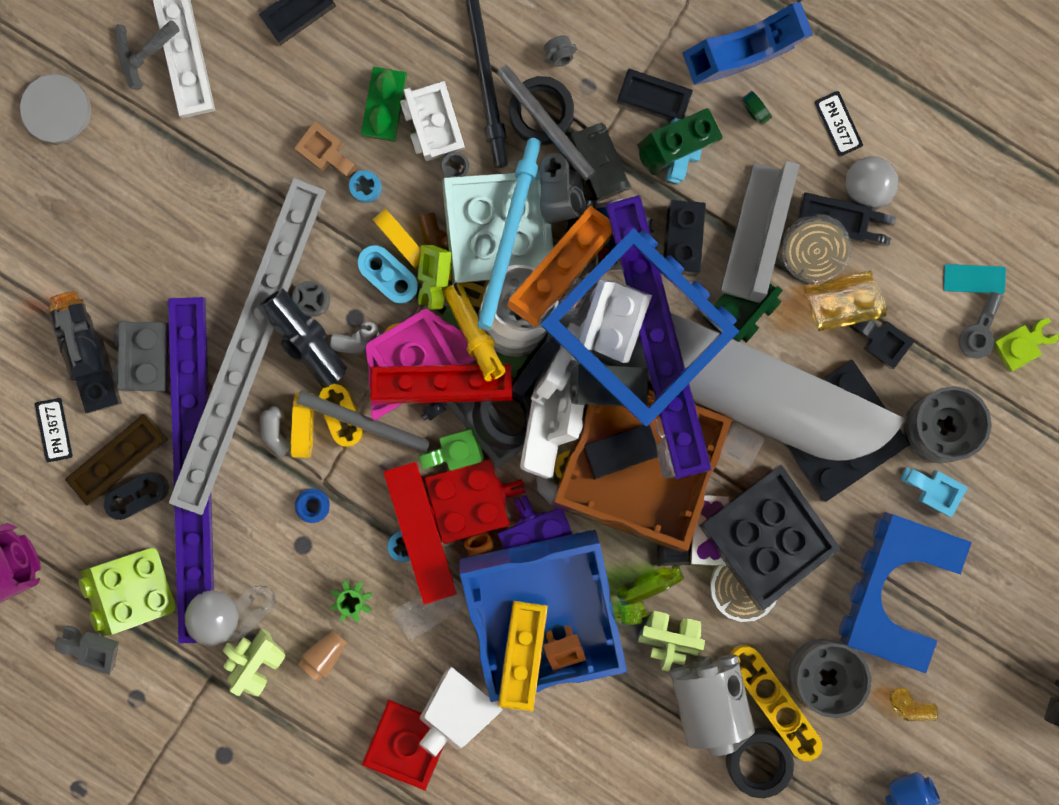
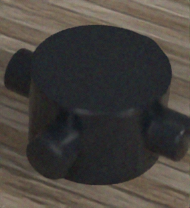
(433, 410)

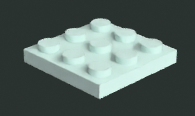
(476, 219)

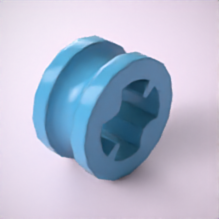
(361, 196)
(393, 542)

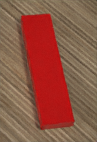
(437, 384)
(420, 533)

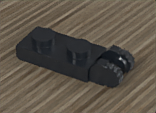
(850, 215)

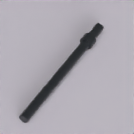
(495, 130)

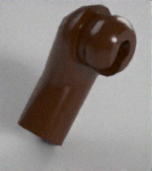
(431, 231)

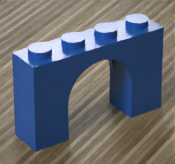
(868, 625)

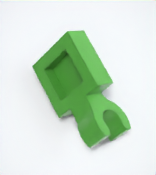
(457, 448)

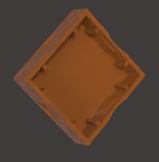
(638, 497)

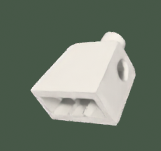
(455, 713)

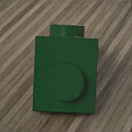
(678, 140)

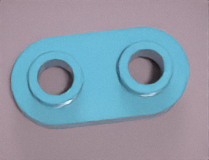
(388, 275)

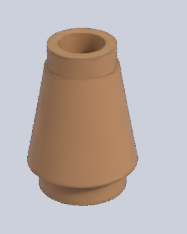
(322, 656)

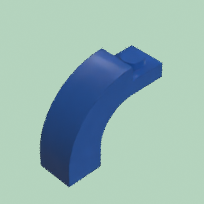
(749, 47)

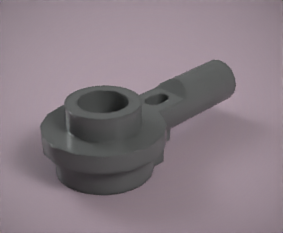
(977, 339)

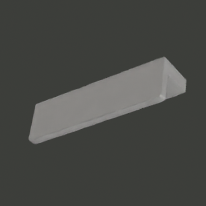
(759, 231)

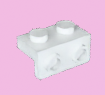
(434, 121)

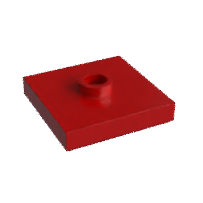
(396, 747)

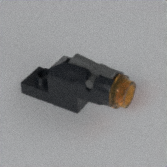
(83, 352)

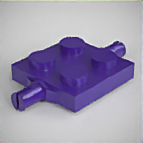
(535, 526)

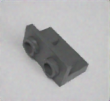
(142, 356)

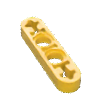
(777, 701)

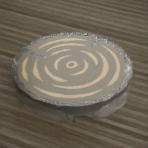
(816, 248)

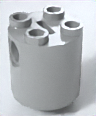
(713, 704)

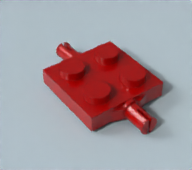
(469, 501)

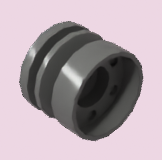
(964, 416)
(849, 680)

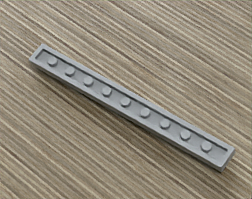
(246, 349)

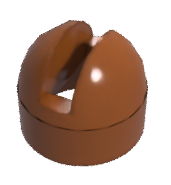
(478, 544)

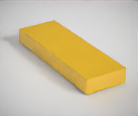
(522, 656)

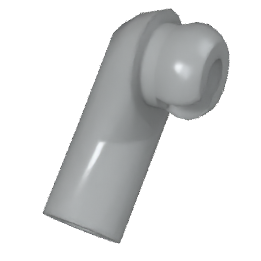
(357, 342)
(271, 431)

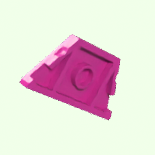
(416, 342)

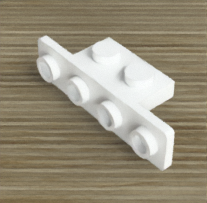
(547, 428)

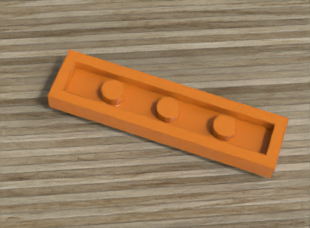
(561, 267)

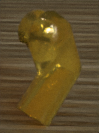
(908, 708)

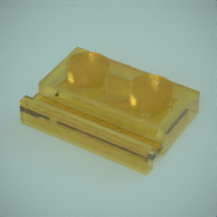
(845, 301)

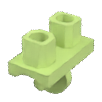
(656, 634)
(247, 658)

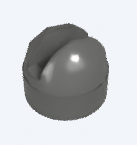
(458, 158)

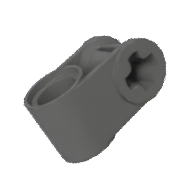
(560, 194)

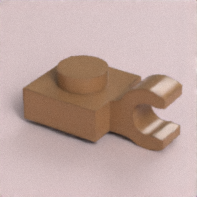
(323, 149)

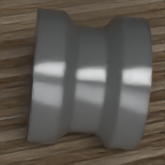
(307, 293)

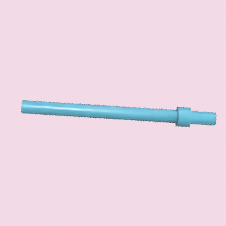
(525, 174)

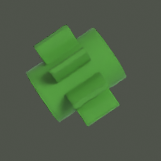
(347, 609)

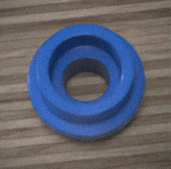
(303, 511)

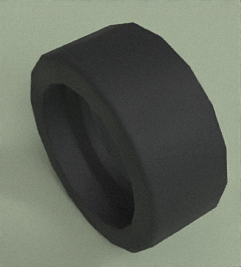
(549, 85)
(491, 435)
(774, 785)

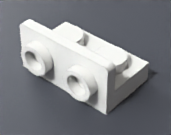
(614, 319)

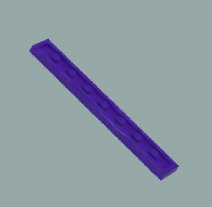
(660, 345)

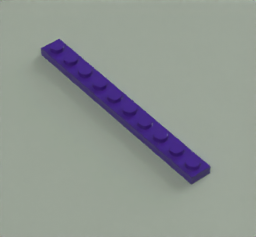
(188, 403)

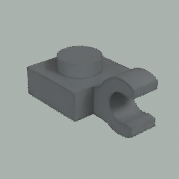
(91, 649)

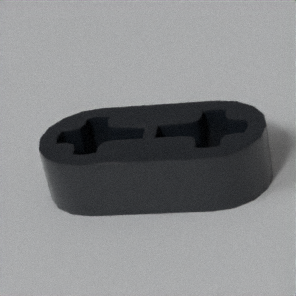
(132, 489)

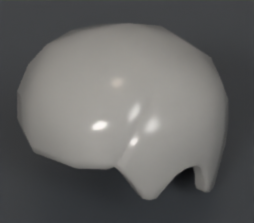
(872, 182)
(211, 618)

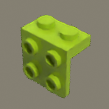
(127, 592)

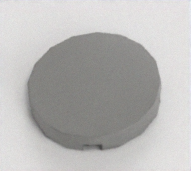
(55, 109)

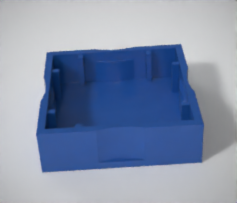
(556, 573)

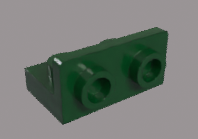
(748, 312)

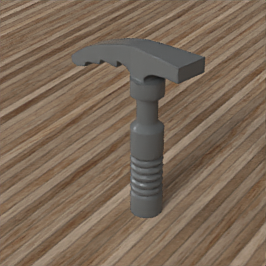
(150, 47)

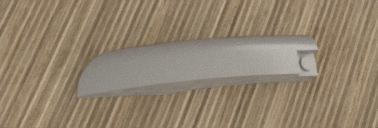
(775, 397)

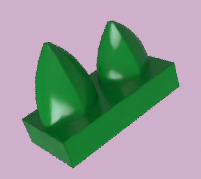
(383, 104)

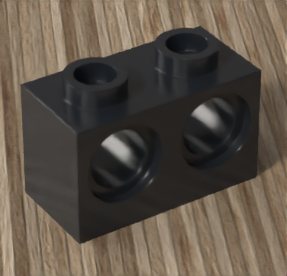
(685, 234)

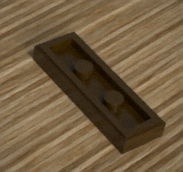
(116, 459)

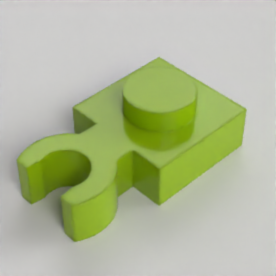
(434, 272)
(1021, 346)

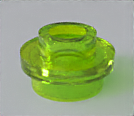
(631, 613)

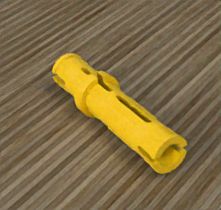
(479, 343)

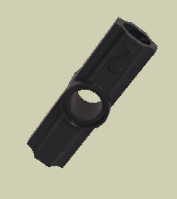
(302, 338)

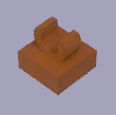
(564, 651)

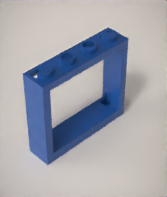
(693, 292)

